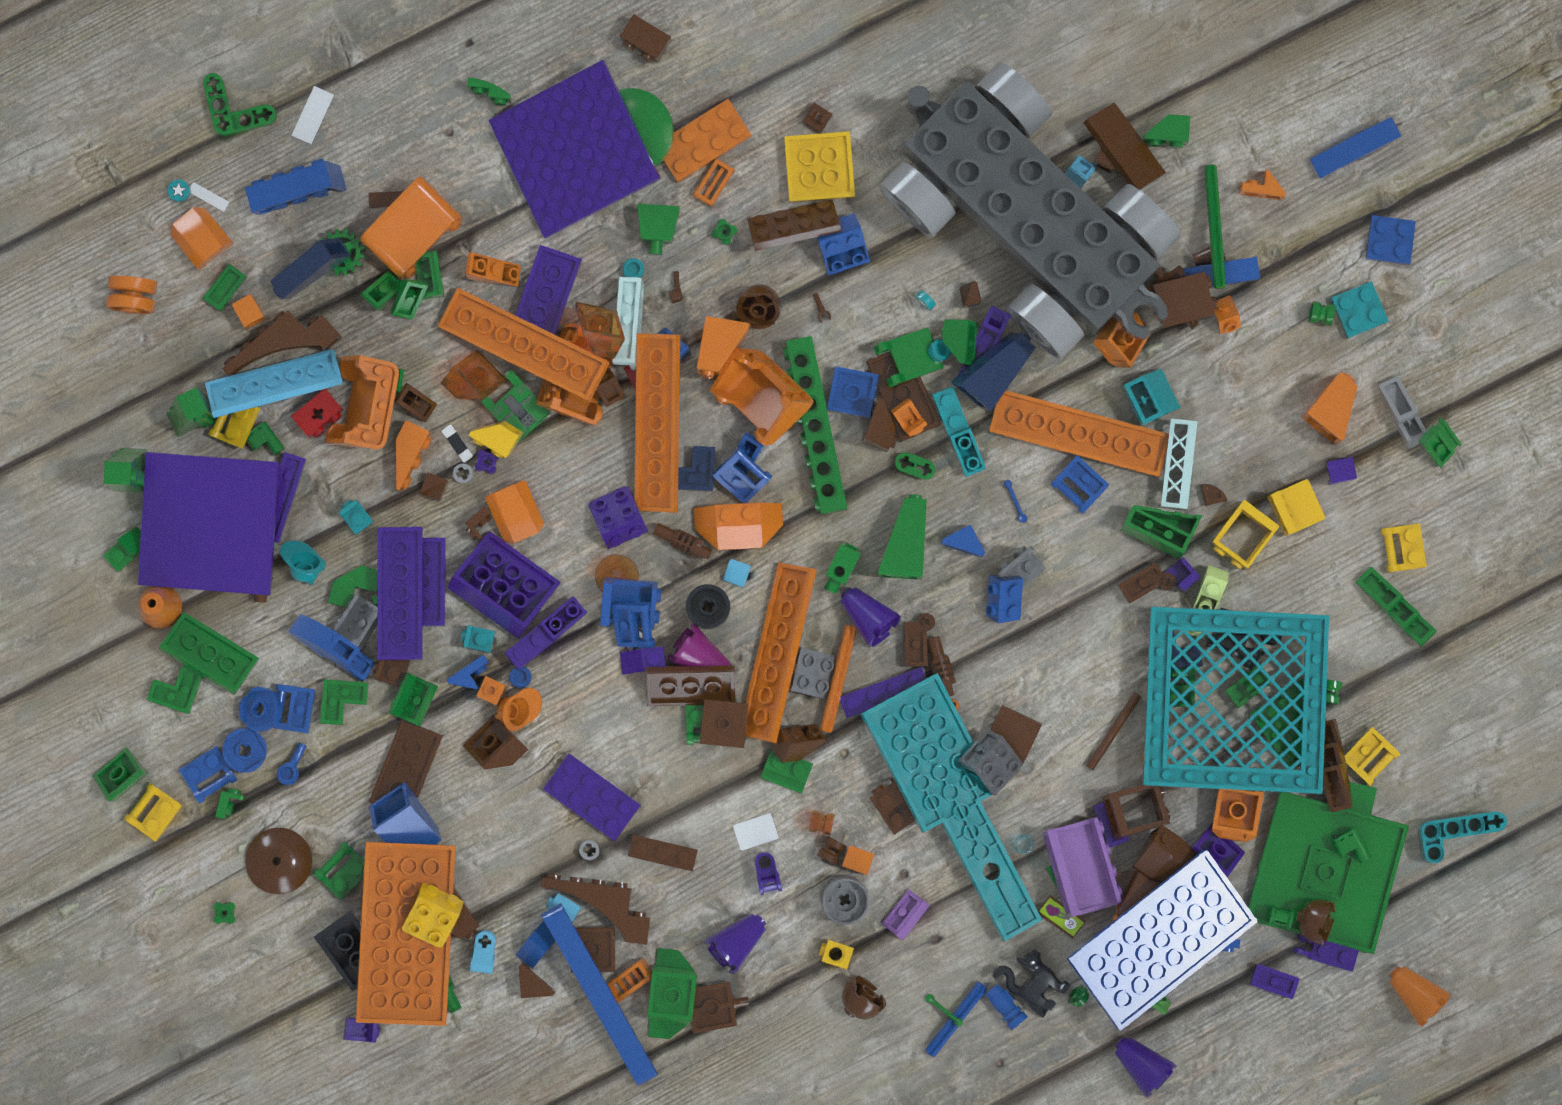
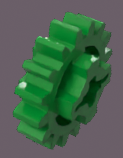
(350, 246)

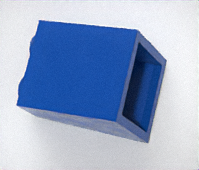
(403, 819)

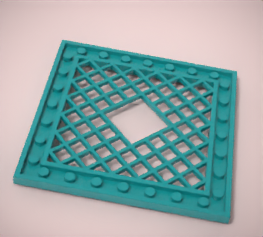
(1312, 736)

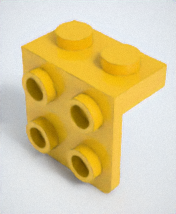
(433, 915)

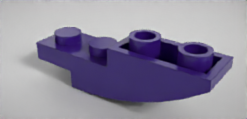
(545, 633)

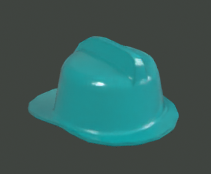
(302, 561)

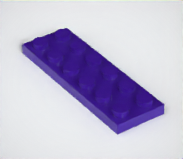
(400, 593)

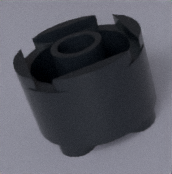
(710, 594)

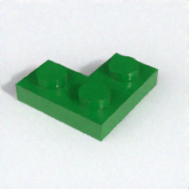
(335, 696)
(177, 697)

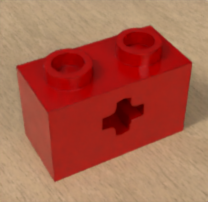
(321, 402)

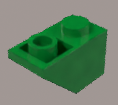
(1171, 131)

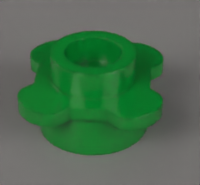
(723, 225)
(219, 917)
(1078, 996)

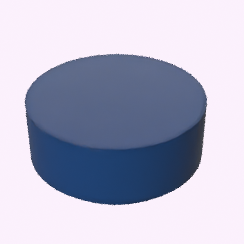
(520, 678)

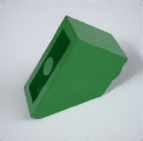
(960, 339)

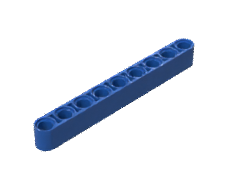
(599, 994)

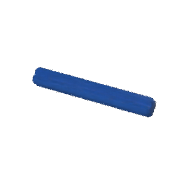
(961, 1012)

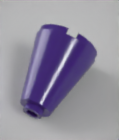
(869, 616)
(736, 942)
(1144, 1065)

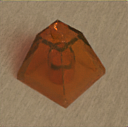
(601, 329)
(473, 378)

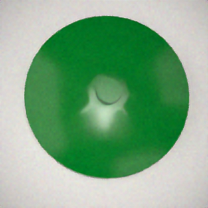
(651, 121)

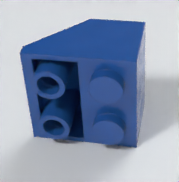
(844, 248)

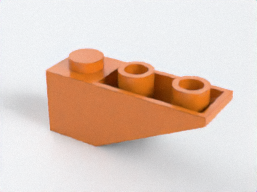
(409, 447)

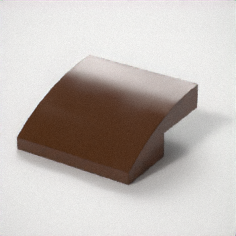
(1017, 730)

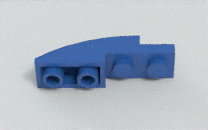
(333, 646)

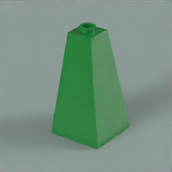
(906, 544)

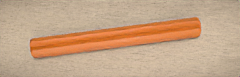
(838, 678)

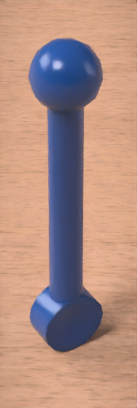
(1022, 517)

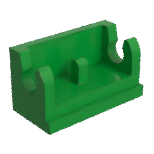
(429, 272)

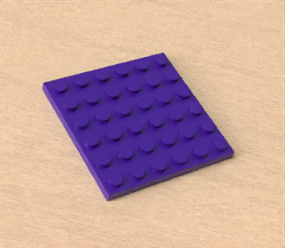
(574, 149)

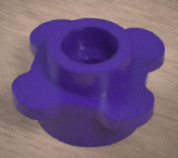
(490, 467)

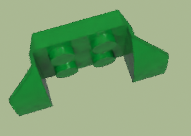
(671, 994)

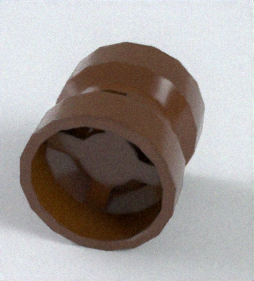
(828, 854)

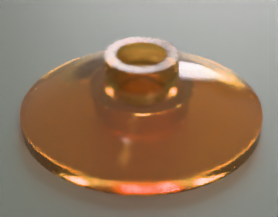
(615, 563)

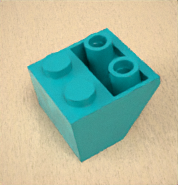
(1150, 397)

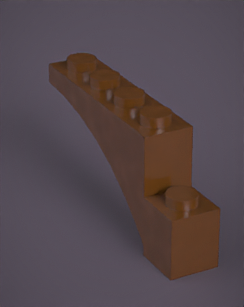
(283, 335)
(610, 900)

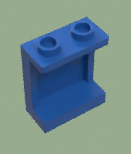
(629, 591)

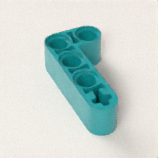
(1462, 830)

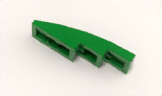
(1395, 606)

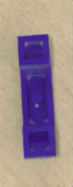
(990, 332)

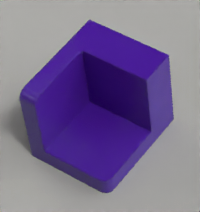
(1341, 471)
(1184, 574)

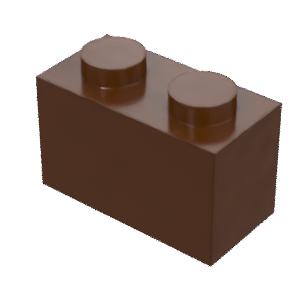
(645, 39)

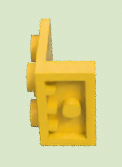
(1296, 507)

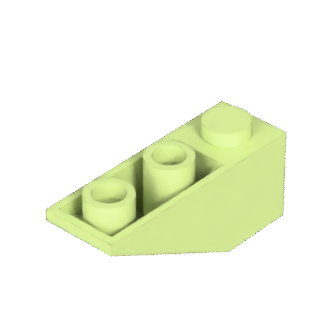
(1210, 591)

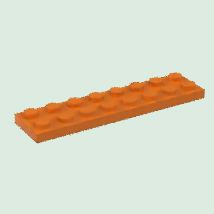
(523, 344)
(657, 422)
(1080, 433)
(778, 650)

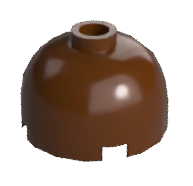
(759, 306)
(1316, 920)
(861, 1000)

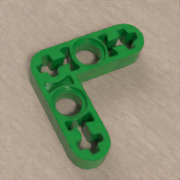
(233, 118)

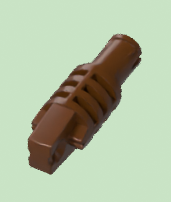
(683, 541)
(941, 664)

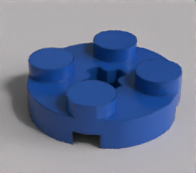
(272, 709)
(232, 746)

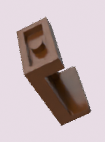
(1186, 298)

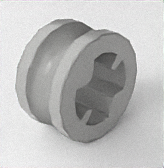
(465, 467)
(584, 855)

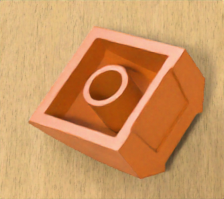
(199, 236)
(1117, 345)
(515, 512)
(1237, 814)

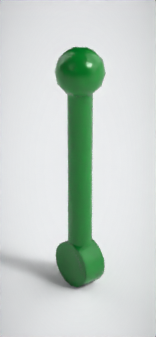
(931, 999)

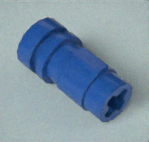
(1004, 1004)

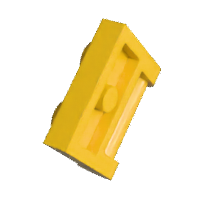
(237, 428)
(1410, 546)
(1365, 750)
(159, 816)

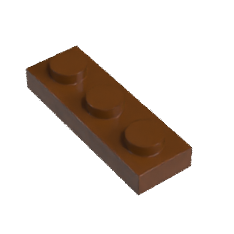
(662, 852)

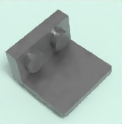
(1024, 565)
(812, 673)
(991, 761)

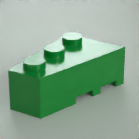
(190, 412)
(1161, 529)

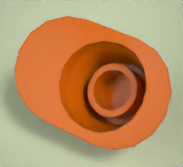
(519, 709)

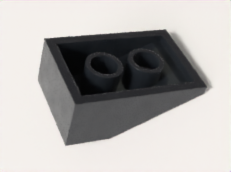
(342, 945)

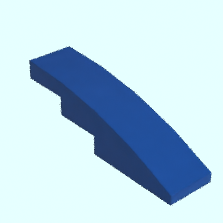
(1356, 147)
(1235, 270)

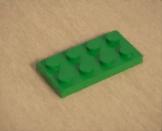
(208, 653)

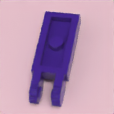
(1330, 954)

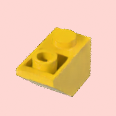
(499, 437)

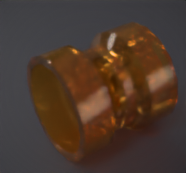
(816, 820)

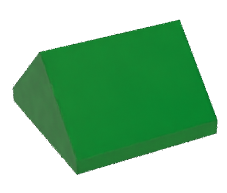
(120, 775)

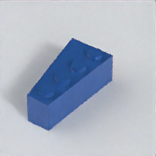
(295, 186)

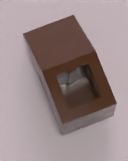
(797, 742)

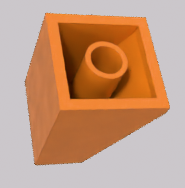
(718, 343)
(1332, 408)

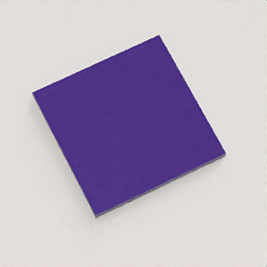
(208, 523)

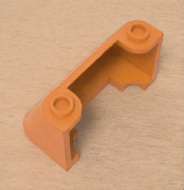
(410, 228)
(761, 393)
(564, 402)
(369, 403)

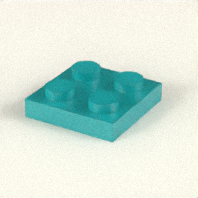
(1359, 310)

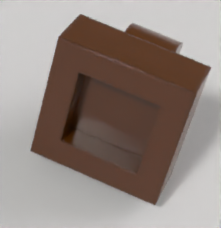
(817, 118)

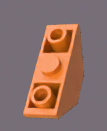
(492, 270)

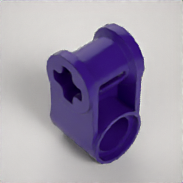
(767, 875)

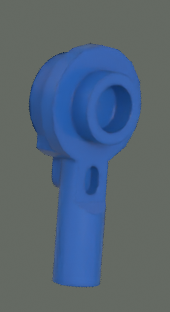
(288, 772)

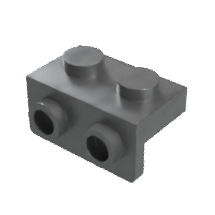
(358, 621)

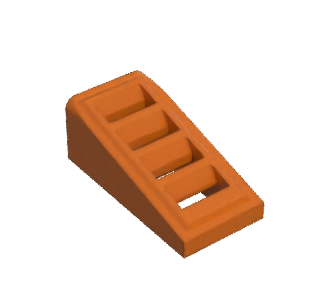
(645, 969)

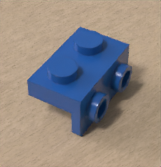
(1004, 598)

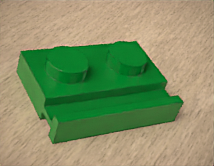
(1439, 442)
(789, 774)

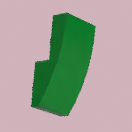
(495, 93)

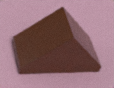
(415, 402)
(532, 985)

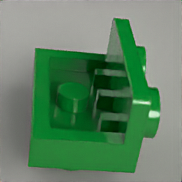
(413, 699)

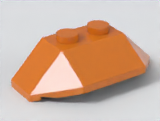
(738, 524)

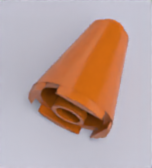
(167, 607)
(1418, 994)

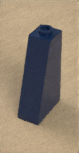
(309, 267)
(995, 370)

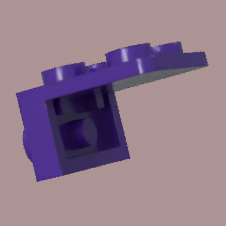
(617, 517)

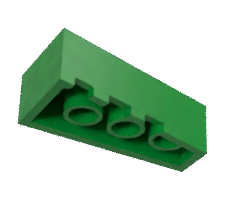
(126, 470)

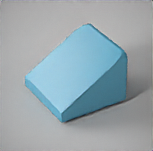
(1080, 171)
(737, 573)

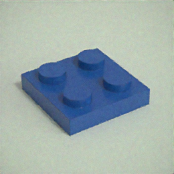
(1390, 240)
(853, 392)

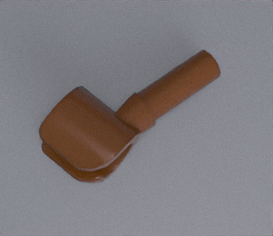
(676, 295)
(821, 309)

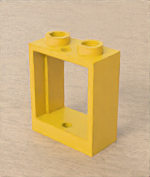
(1259, 518)

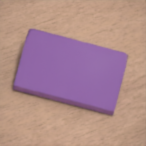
(905, 914)

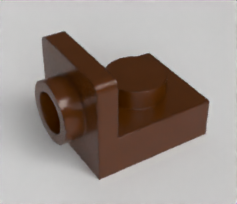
(609, 389)
(480, 519)

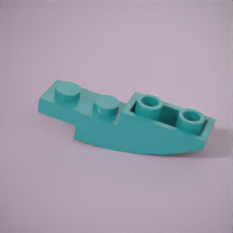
(958, 431)

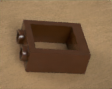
(1116, 816)

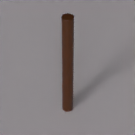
(1113, 731)

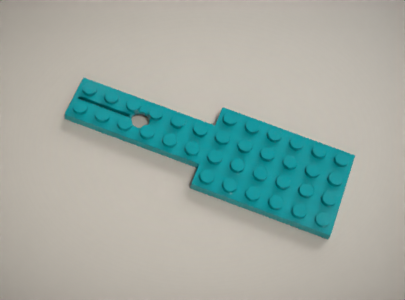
(921, 746)

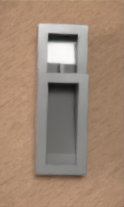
(1402, 411)

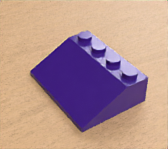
(503, 584)

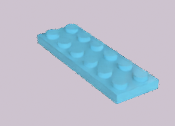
(273, 383)

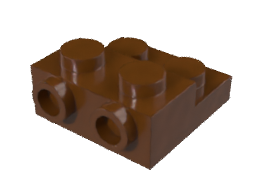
(892, 806)

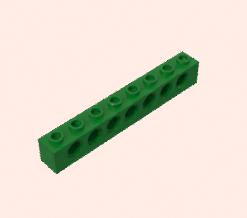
(836, 502)

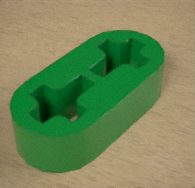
(912, 471)

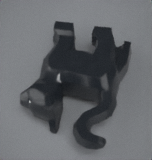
(1227, 643)
(1036, 985)

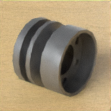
(846, 912)

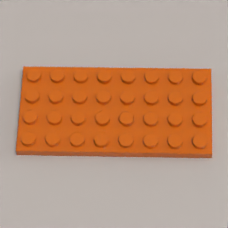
(398, 973)

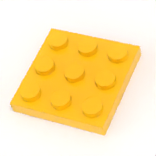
(819, 167)

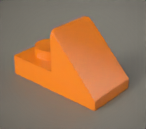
(1269, 189)

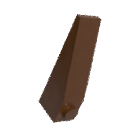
(1163, 854)

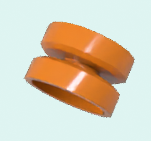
(131, 295)

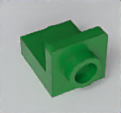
(225, 805)

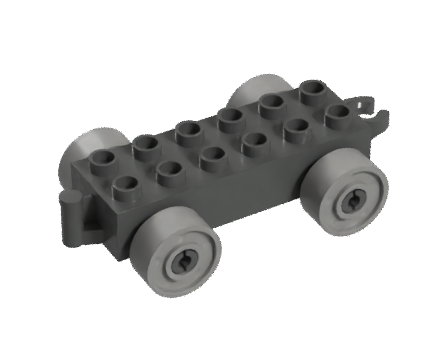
(986, 164)

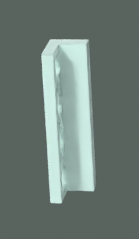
(630, 315)
(1188, 464)

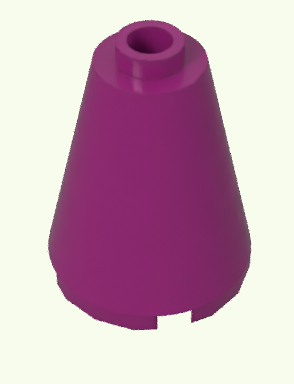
(696, 649)

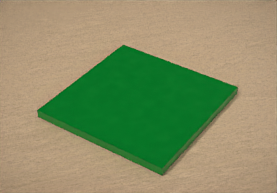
(1305, 866)

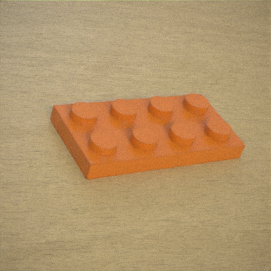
(705, 140)

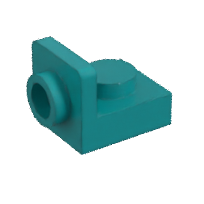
(355, 516)
(478, 638)

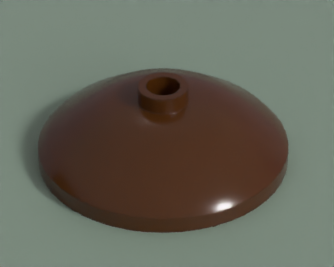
(294, 865)

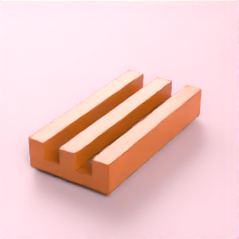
(704, 198)

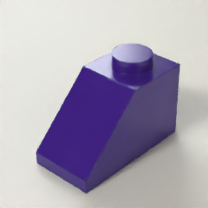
(637, 660)

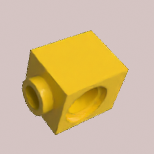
(846, 950)

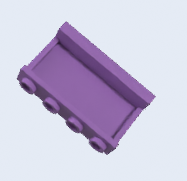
(1082, 867)

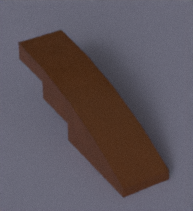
(1335, 771)

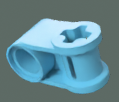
(483, 956)

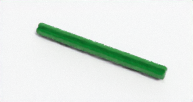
(1215, 228)

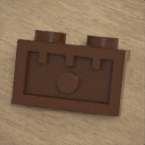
(391, 671)

